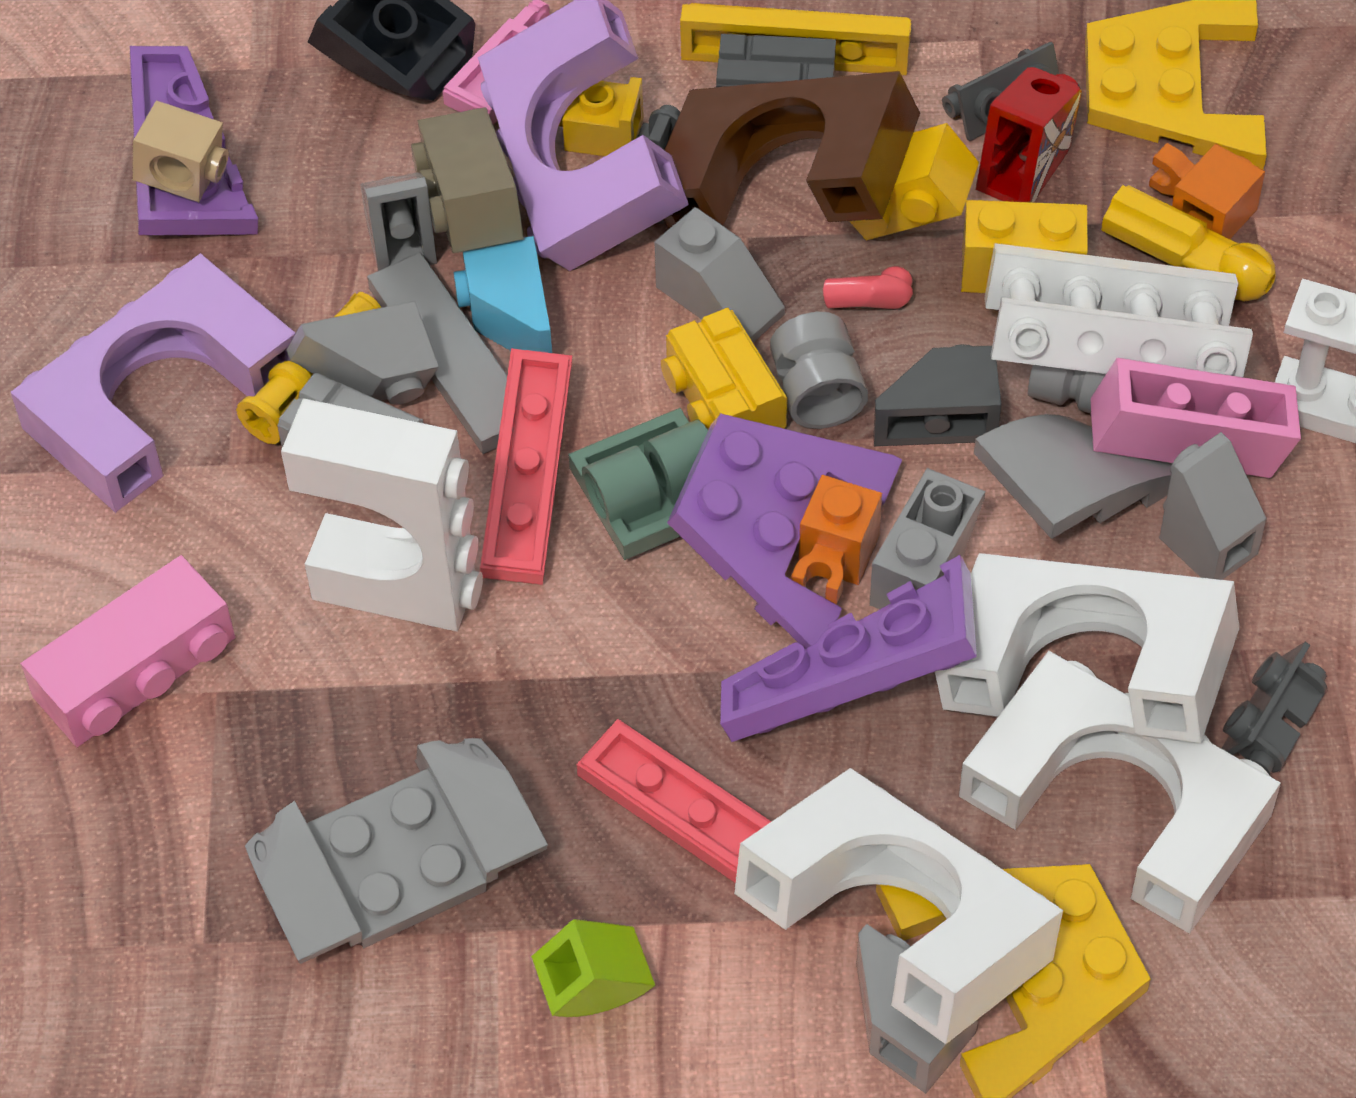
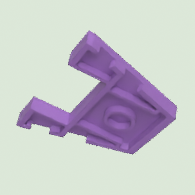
(747, 509)

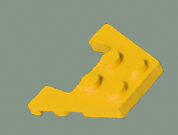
(1148, 76)
(1065, 1002)

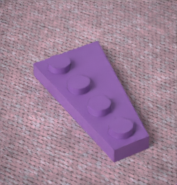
(172, 78)
(854, 658)

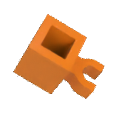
(1216, 189)
(838, 534)

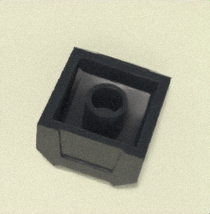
(397, 43)

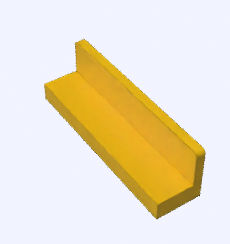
(862, 40)

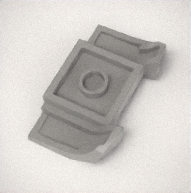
(395, 851)

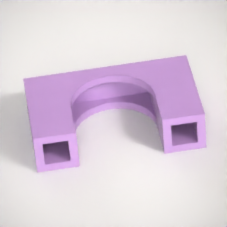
(530, 88)
(187, 315)

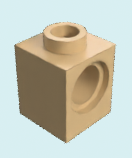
(179, 151)

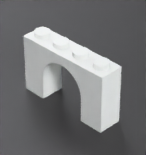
(407, 475)
(1177, 620)
(1074, 717)
(862, 835)

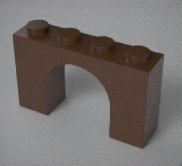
(862, 128)

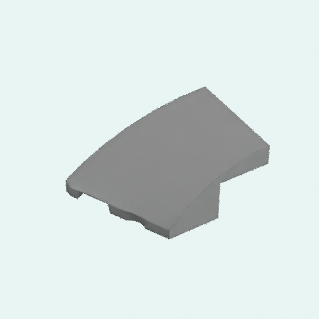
(1059, 477)

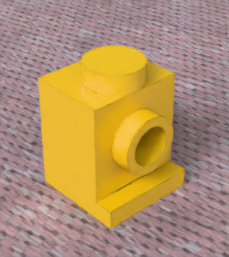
(603, 117)

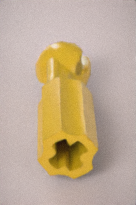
(1187, 241)

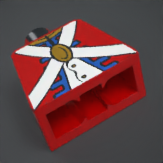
(1032, 112)

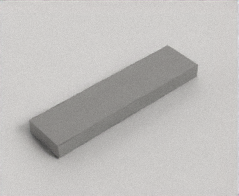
(467, 369)

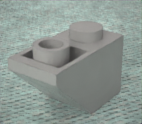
(1212, 510)
(926, 534)
(890, 1034)

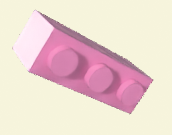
(1164, 409)
(129, 651)

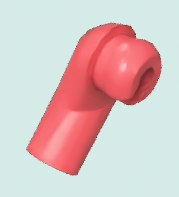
(882, 291)

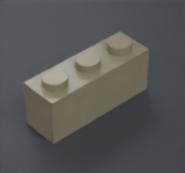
(467, 180)

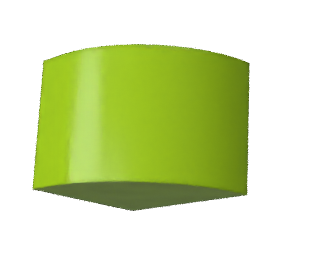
(592, 968)

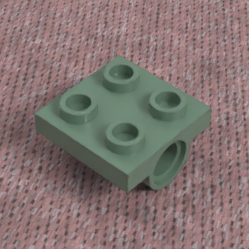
(638, 478)

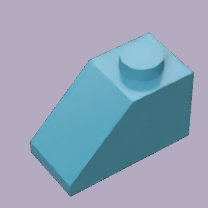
(506, 295)

